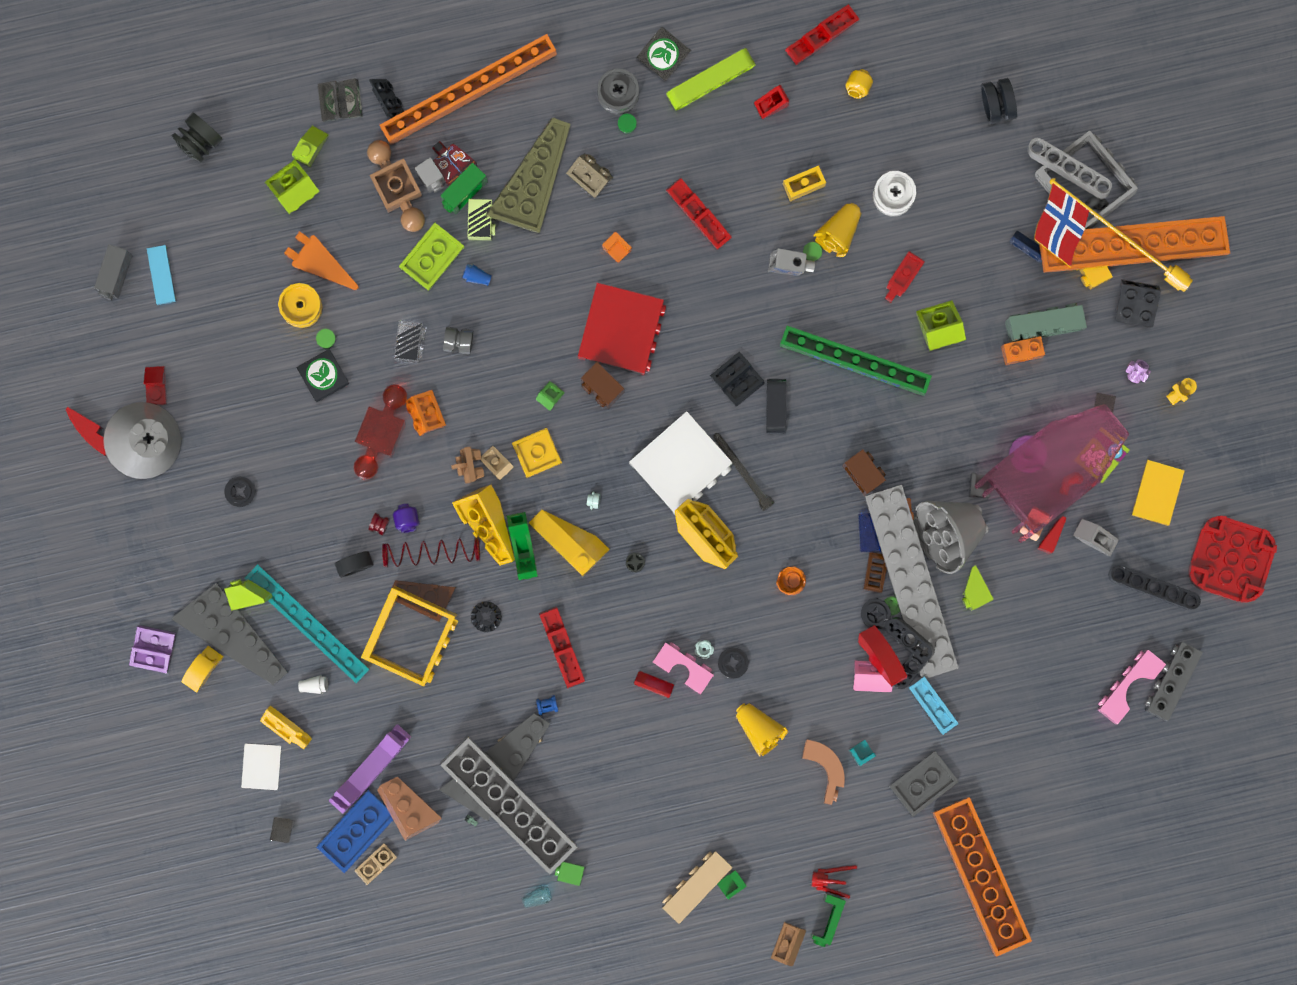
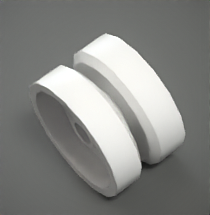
(894, 182)

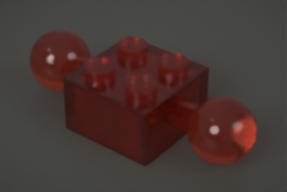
(380, 432)

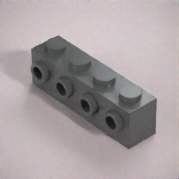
(1173, 682)

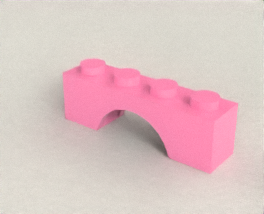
(1115, 705)

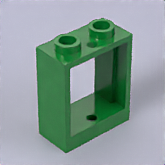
(463, 189)

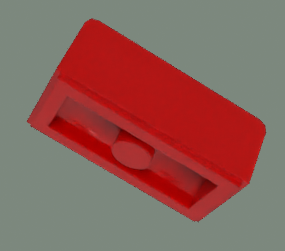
(653, 684)

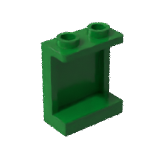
(838, 905)

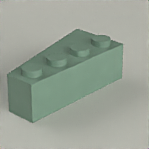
(1046, 323)

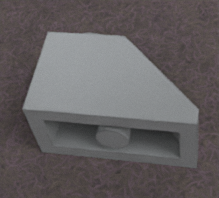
(1096, 537)

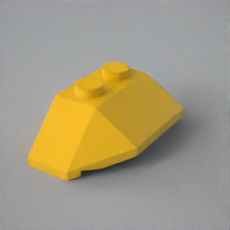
(706, 533)

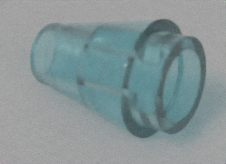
(537, 897)

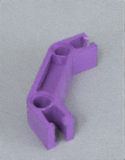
(370, 769)

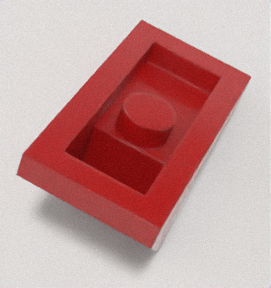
(155, 385)

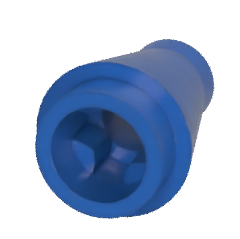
(476, 275)

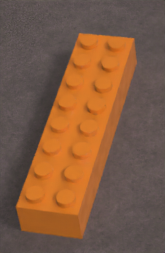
(982, 876)

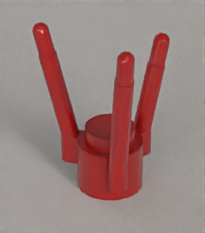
(820, 880)

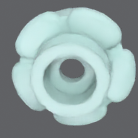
(593, 500)
(704, 654)

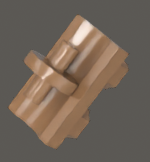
(465, 465)

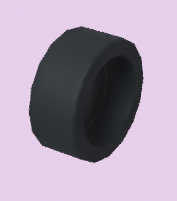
(354, 564)

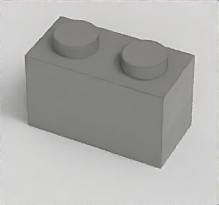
(430, 176)

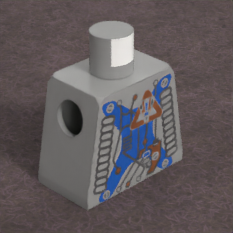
(782, 262)

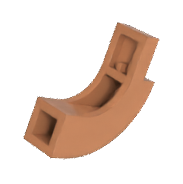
(828, 759)

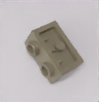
(589, 174)

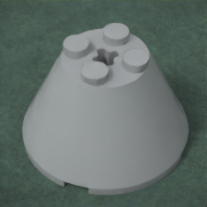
(125, 440)
(949, 532)

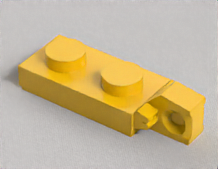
(285, 728)

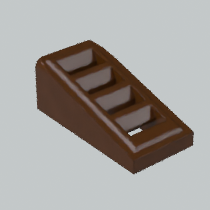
(879, 589)

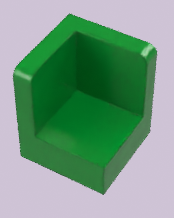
(731, 884)

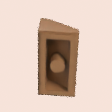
(788, 944)

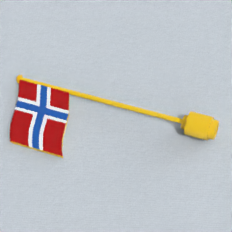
(1065, 222)

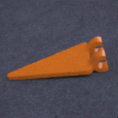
(318, 261)

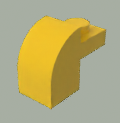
(201, 668)

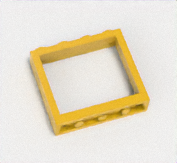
(380, 625)

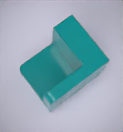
(862, 753)

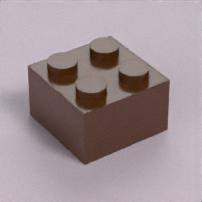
(602, 385)
(864, 472)

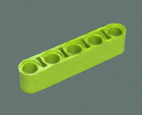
(710, 79)

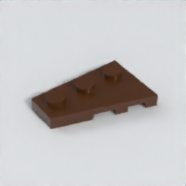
(433, 593)

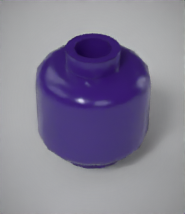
(406, 518)

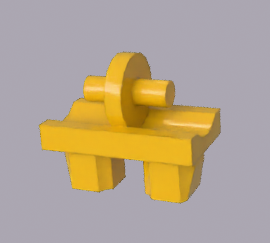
(1182, 390)

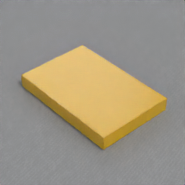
(1157, 492)

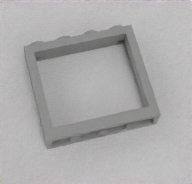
(1107, 157)

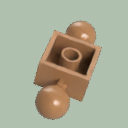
(395, 185)

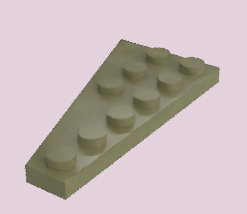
(530, 187)

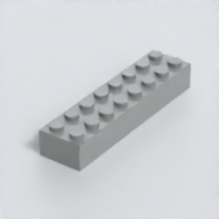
(508, 804)

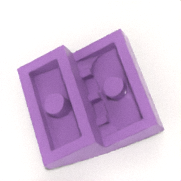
(152, 649)

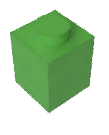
(570, 873)

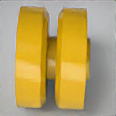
(289, 304)

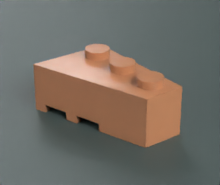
(407, 808)

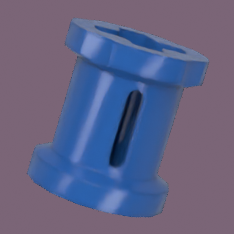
(547, 705)

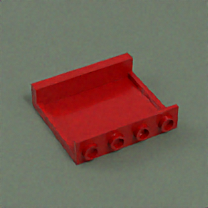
(621, 328)

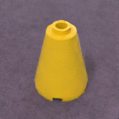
(839, 230)
(760, 728)

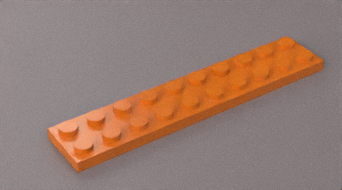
(1162, 240)

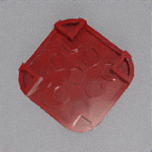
(1232, 559)

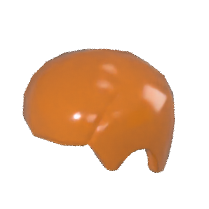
(791, 580)

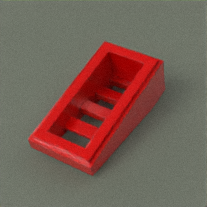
(1050, 540)

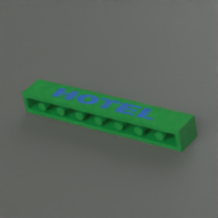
(855, 360)

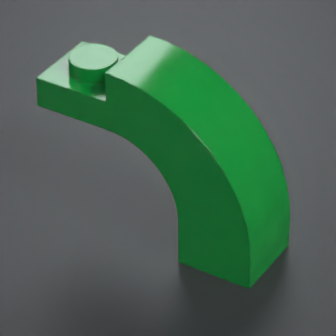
(522, 546)

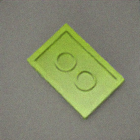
(431, 256)

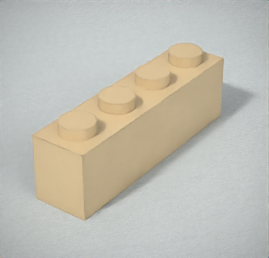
(700, 883)

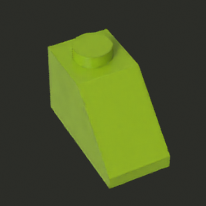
(310, 146)
(975, 591)
(245, 594)

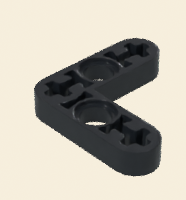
(916, 654)

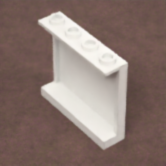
(681, 462)

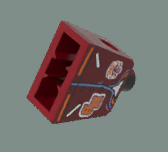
(451, 161)

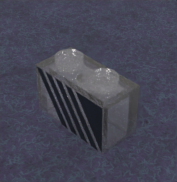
(409, 341)

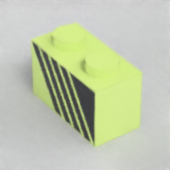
(479, 225)

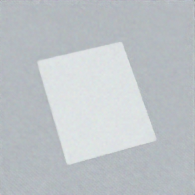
(261, 766)

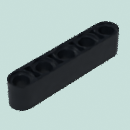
(1164, 587)

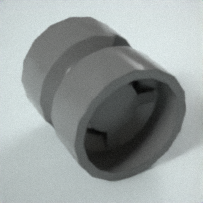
(458, 340)

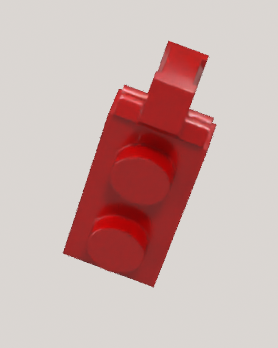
(904, 276)

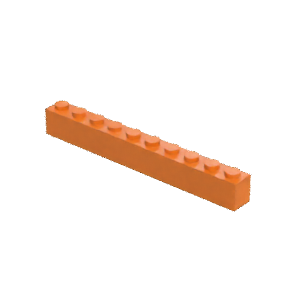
(468, 89)

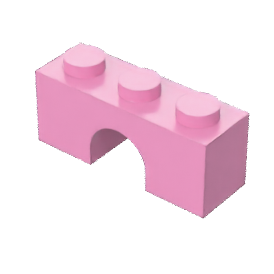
(698, 675)

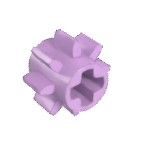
(1138, 371)

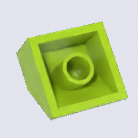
(292, 186)
(941, 325)

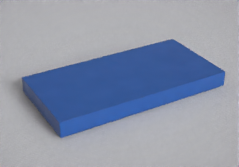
(356, 831)

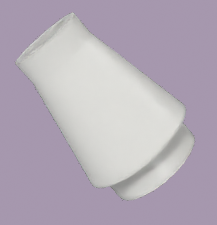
(314, 685)

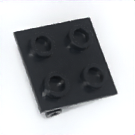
(384, 92)

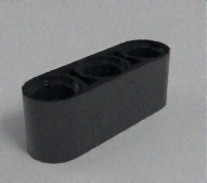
(776, 406)

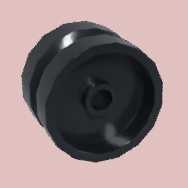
(999, 101)

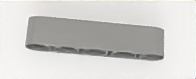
(1074, 176)

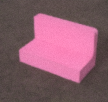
(868, 678)

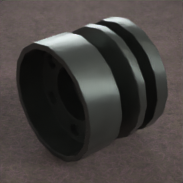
(196, 137)

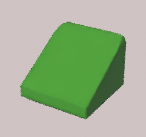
(549, 395)

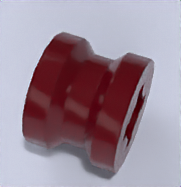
(379, 524)

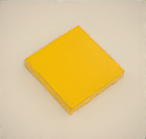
(536, 453)

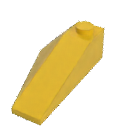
(574, 544)

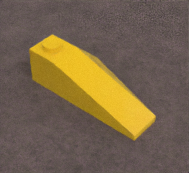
(485, 516)

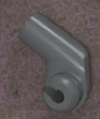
(1097, 203)

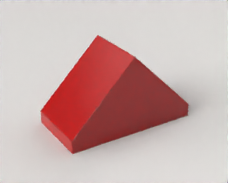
(772, 102)

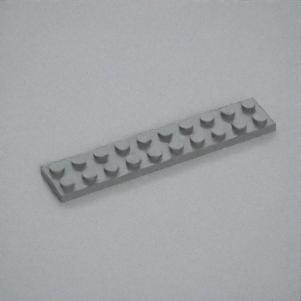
(910, 576)

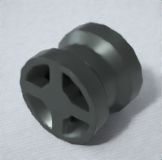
(633, 561)

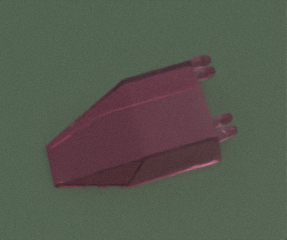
(1056, 467)

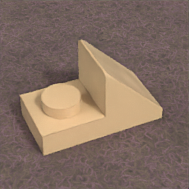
(496, 462)

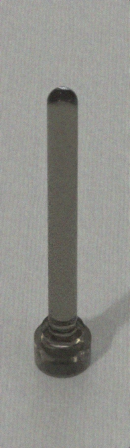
(764, 501)

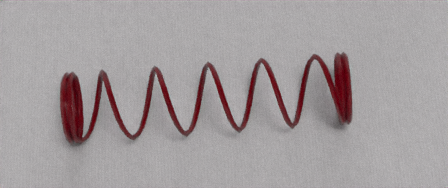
(476, 550)

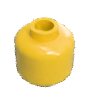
(859, 83)

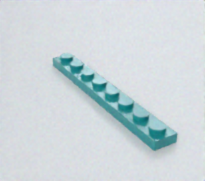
(309, 625)

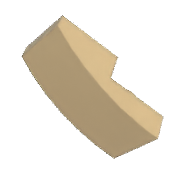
(375, 864)

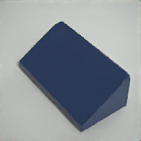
(1026, 245)

